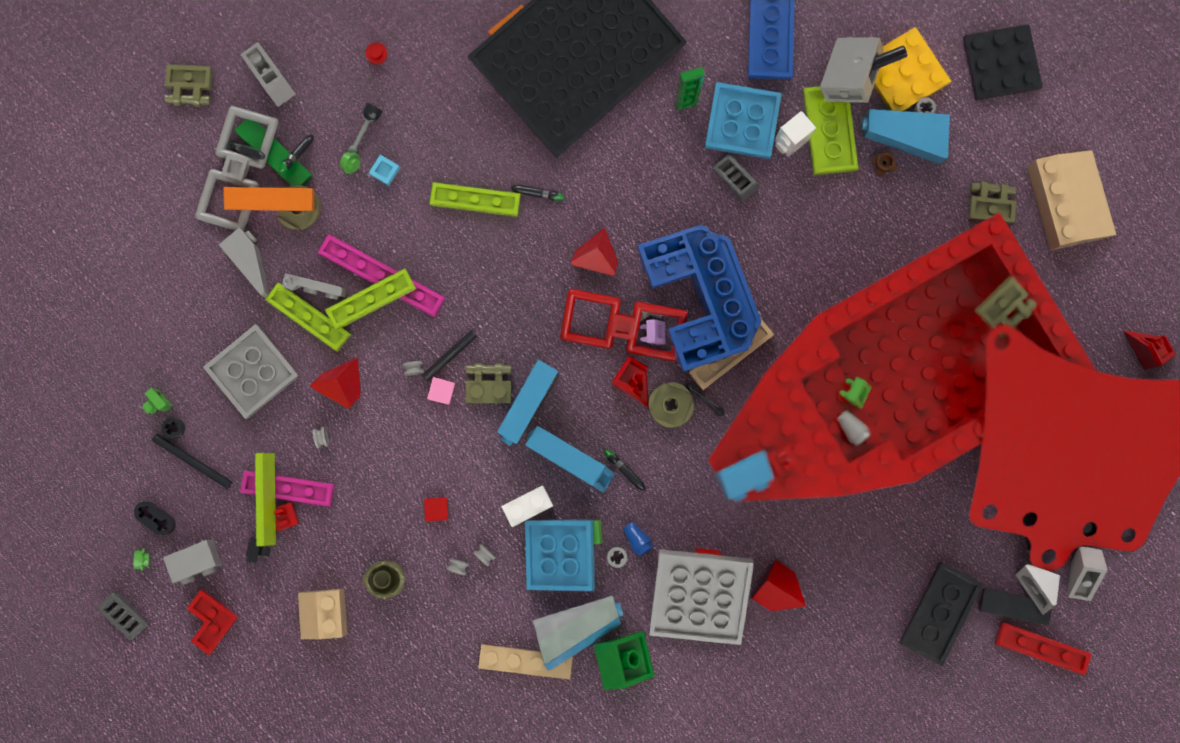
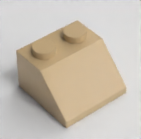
(322, 614)

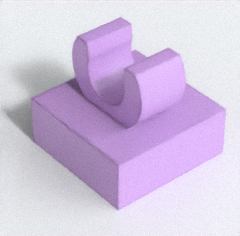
(655, 332)

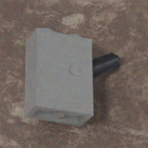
(855, 68)

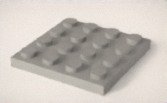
(700, 596)

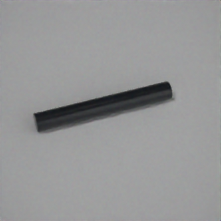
(448, 356)

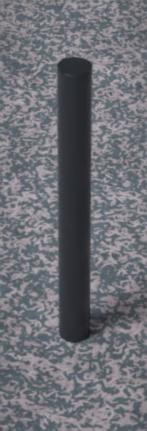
(192, 461)

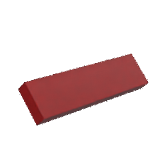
(1043, 648)

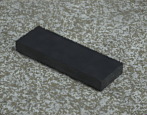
(1012, 606)

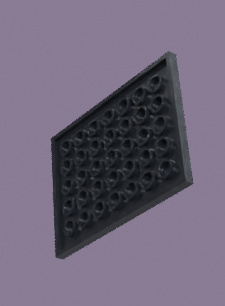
(574, 61)

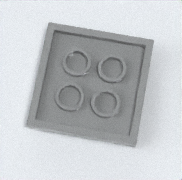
(251, 371)

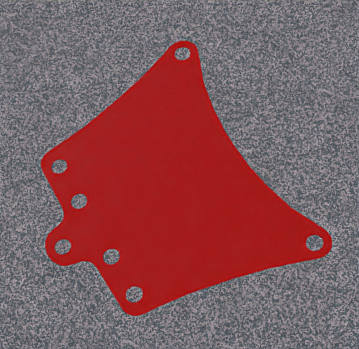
(1073, 450)

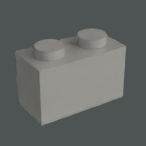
(193, 561)

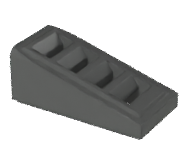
(748, 191)
(105, 610)

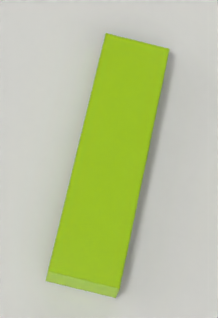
(475, 199)
(370, 299)
(307, 316)
(265, 499)

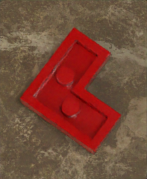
(216, 619)

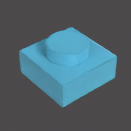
(384, 170)

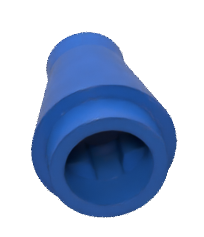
(637, 539)

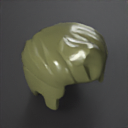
(384, 579)

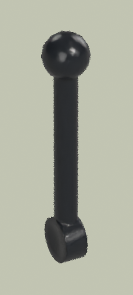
(719, 411)

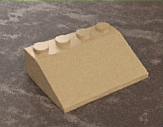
(1070, 199)

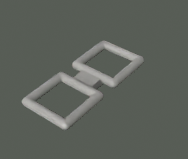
(235, 166)

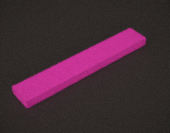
(375, 271)

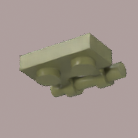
(188, 78)
(983, 208)
(1002, 302)
(488, 391)

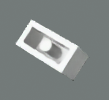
(794, 134)
(527, 506)

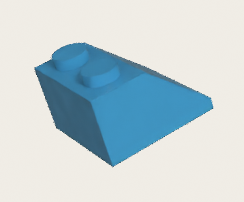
(745, 476)

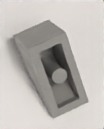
(1086, 573)

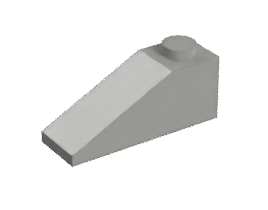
(267, 74)
(247, 257)

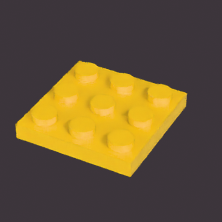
(910, 78)

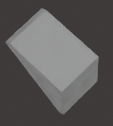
(1040, 586)

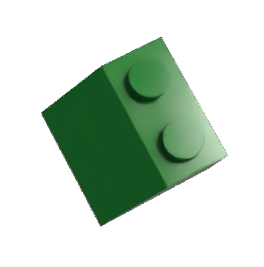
(624, 661)

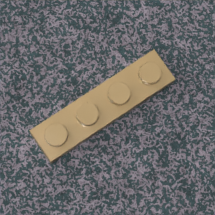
(709, 373)
(520, 661)

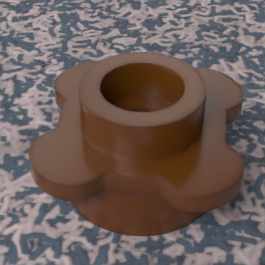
(886, 157)

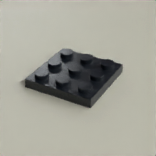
(1002, 62)

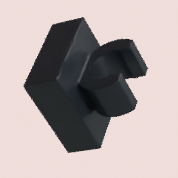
(254, 551)

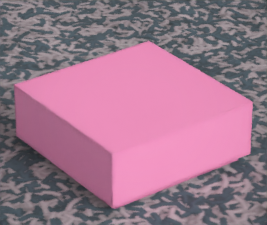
(441, 391)

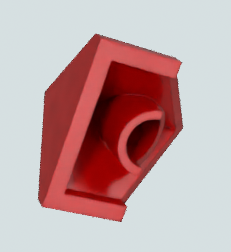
(596, 255)
(1150, 349)
(633, 380)
(340, 383)
(779, 589)

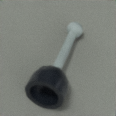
(371, 114)

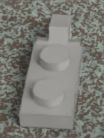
(311, 286)

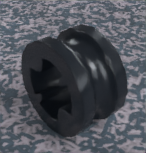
(166, 431)

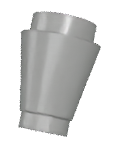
(853, 428)

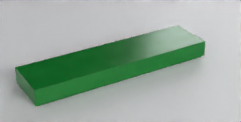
(689, 88)
(254, 135)

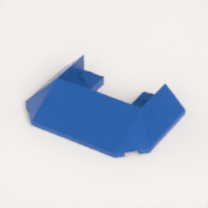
(721, 288)

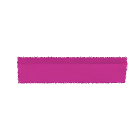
(293, 489)

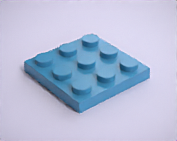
(743, 120)
(560, 555)

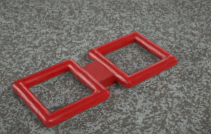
(619, 324)

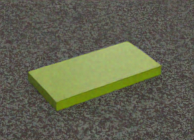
(833, 139)

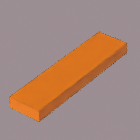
(269, 199)

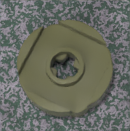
(302, 219)
(682, 398)

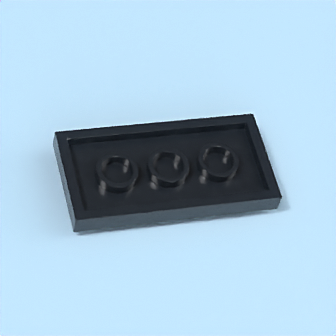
(941, 613)

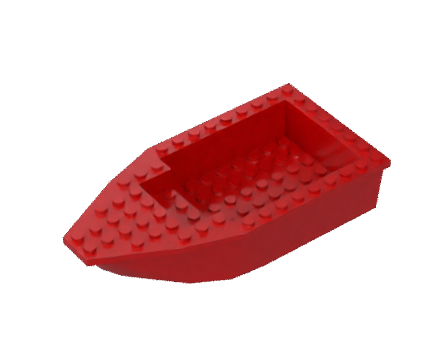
(920, 354)

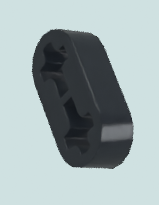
(151, 522)

